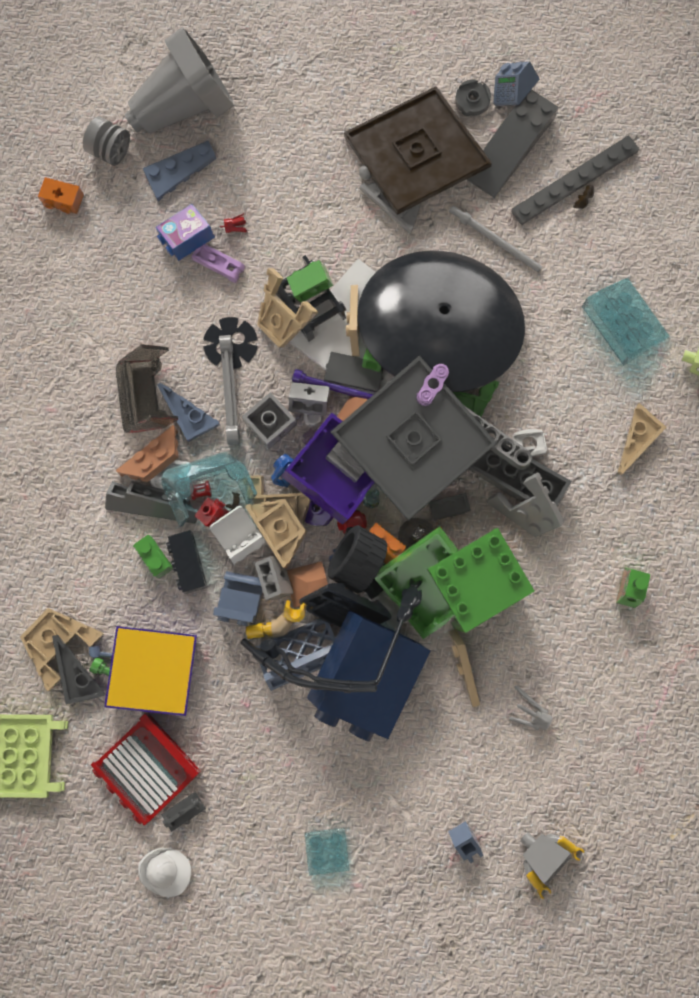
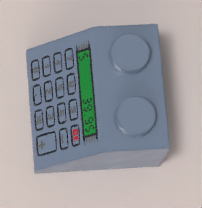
(514, 83)

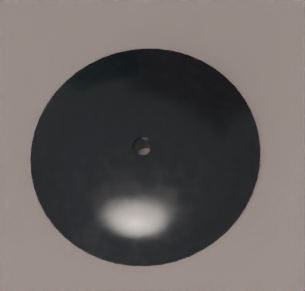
(444, 312)

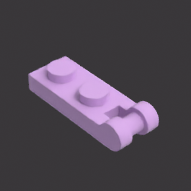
(218, 262)

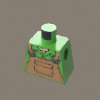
(632, 586)

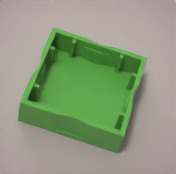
(413, 564)

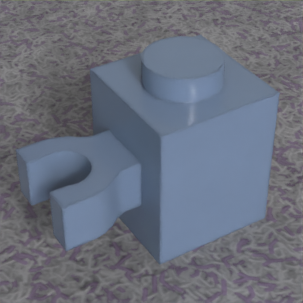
(465, 842)

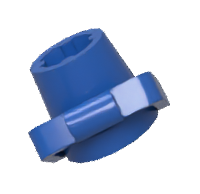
(280, 466)

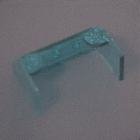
(178, 480)

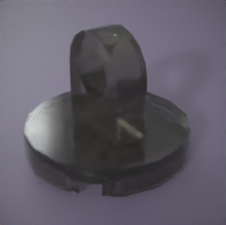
(414, 531)

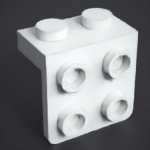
(237, 534)

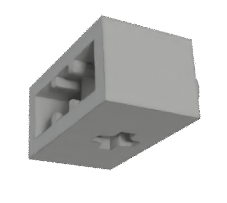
(308, 399)
(273, 578)

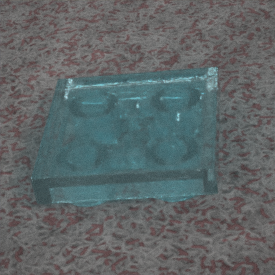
(326, 851)

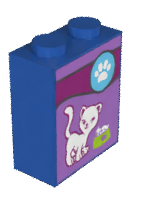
(184, 232)

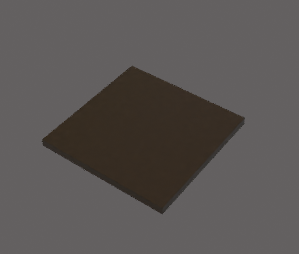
(417, 150)

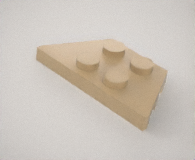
(279, 528)

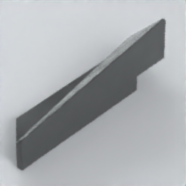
(144, 501)

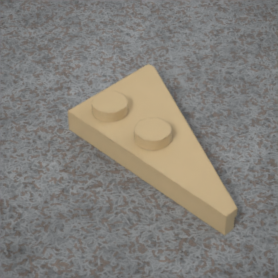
(352, 318)
(641, 434)

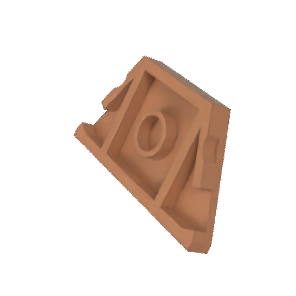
(152, 458)

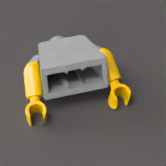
(546, 858)

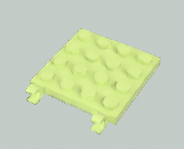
(27, 755)

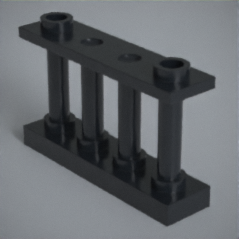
(289, 300)

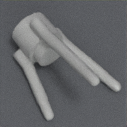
(540, 719)

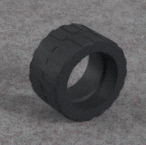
(357, 559)

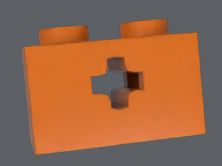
(60, 195)

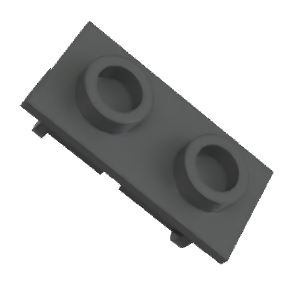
(183, 811)

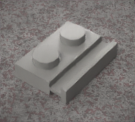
(344, 462)

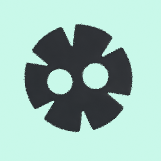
(229, 327)

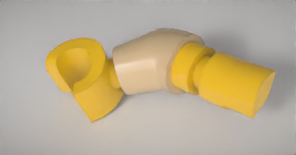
(279, 626)

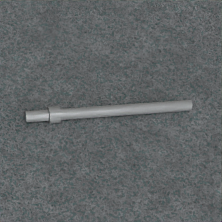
(466, 219)

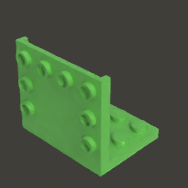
(480, 580)

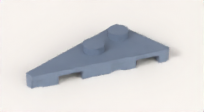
(191, 419)

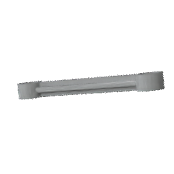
(232, 429)

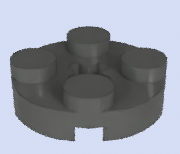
(469, 106)

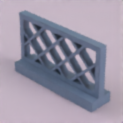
(308, 663)

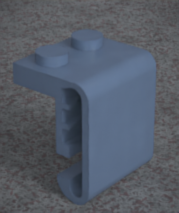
(239, 599)

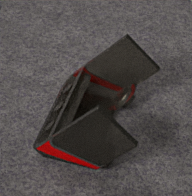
(138, 390)

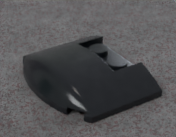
(333, 603)

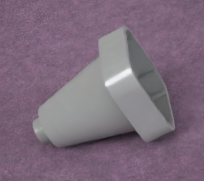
(178, 88)

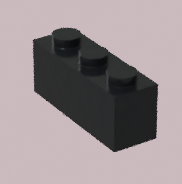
(186, 562)

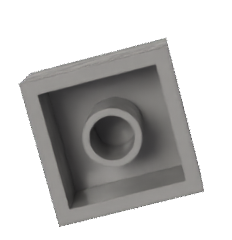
(269, 420)

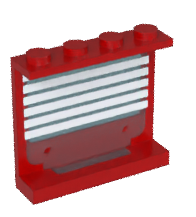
(145, 769)

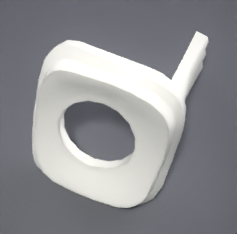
(538, 435)

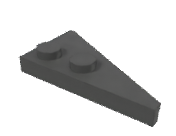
(75, 679)

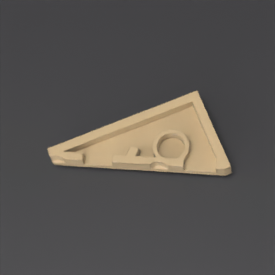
(463, 666)

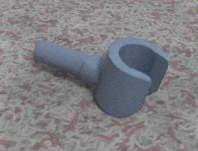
(95, 652)

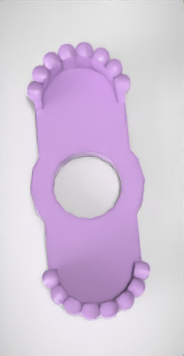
(427, 394)

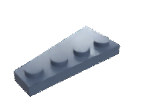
(171, 171)

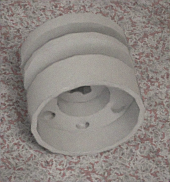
(106, 140)

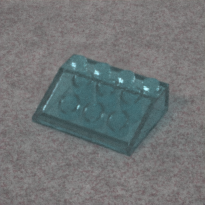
(624, 320)

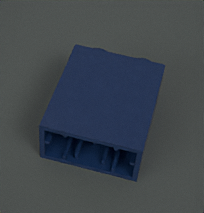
(358, 657)

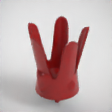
(230, 224)

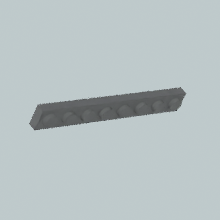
(575, 180)

